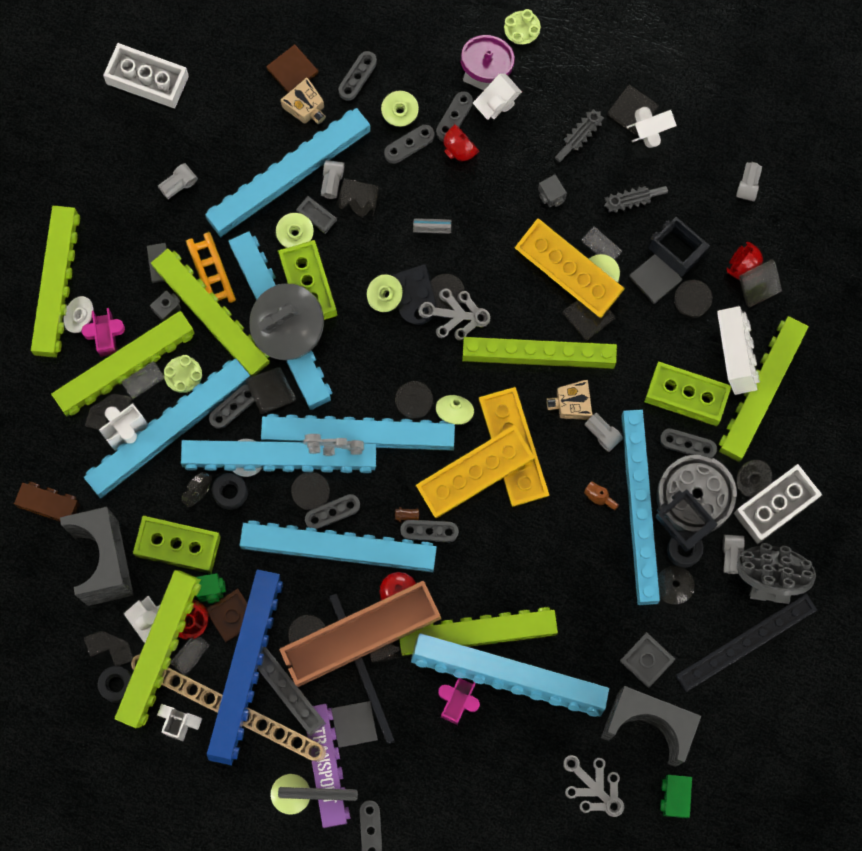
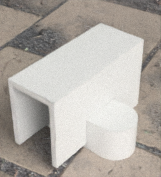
(497, 97)
(650, 126)
(122, 425)
(142, 616)
(177, 722)

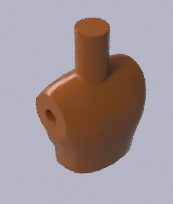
(600, 495)

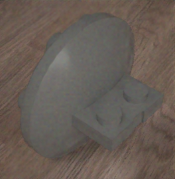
(286, 322)
(775, 573)

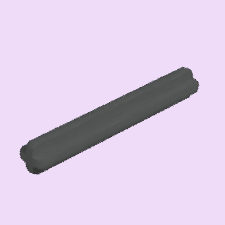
(318, 793)

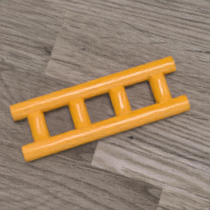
(215, 259)

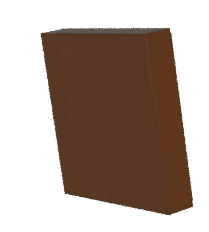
(291, 68)
(228, 614)

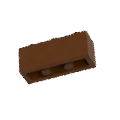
(45, 502)

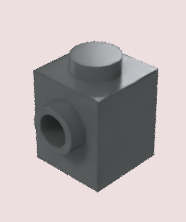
(552, 191)
(166, 305)

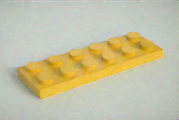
(569, 268)
(500, 413)
(475, 471)

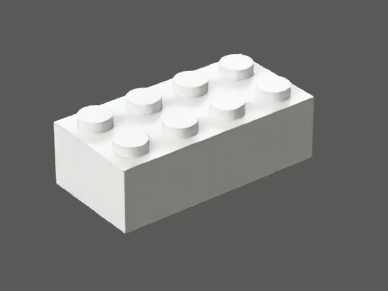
(146, 75)
(738, 350)
(777, 504)

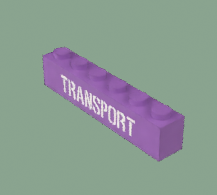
(326, 771)

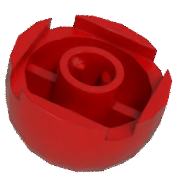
(459, 145)
(745, 260)
(395, 583)
(195, 621)

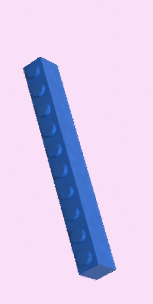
(244, 668)

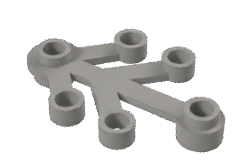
(457, 314)
(314, 441)
(595, 788)

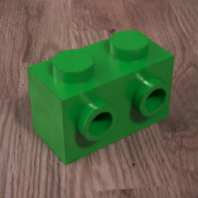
(211, 588)
(677, 796)

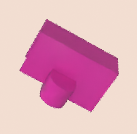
(104, 332)
(458, 700)

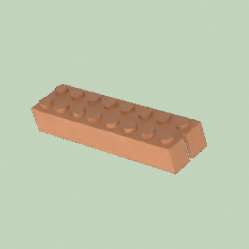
(360, 634)

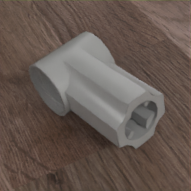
(332, 174)
(181, 178)
(749, 185)
(607, 436)
(732, 548)

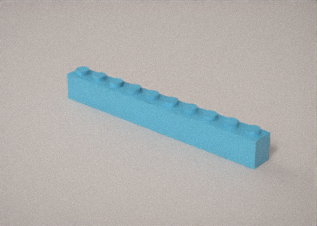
(287, 172)
(260, 280)
(167, 428)
(382, 433)
(272, 456)
(640, 507)
(338, 547)
(510, 675)

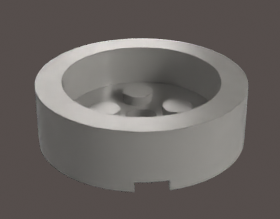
(703, 474)

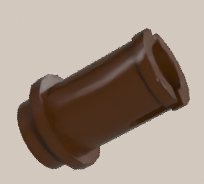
(406, 514)

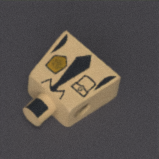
(304, 103)
(572, 401)

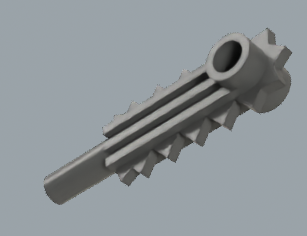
(579, 135)
(628, 199)

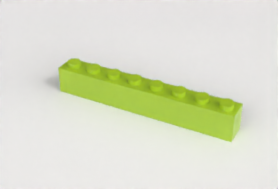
(54, 281)
(209, 311)
(539, 352)
(123, 363)
(770, 376)
(488, 629)
(157, 649)

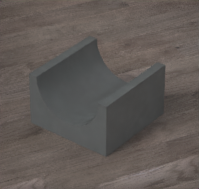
(112, 575)
(674, 722)

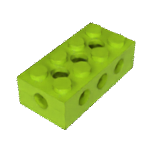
(308, 254)
(695, 384)
(172, 532)

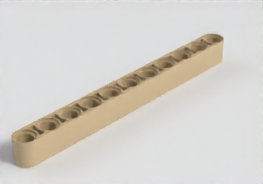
(253, 721)

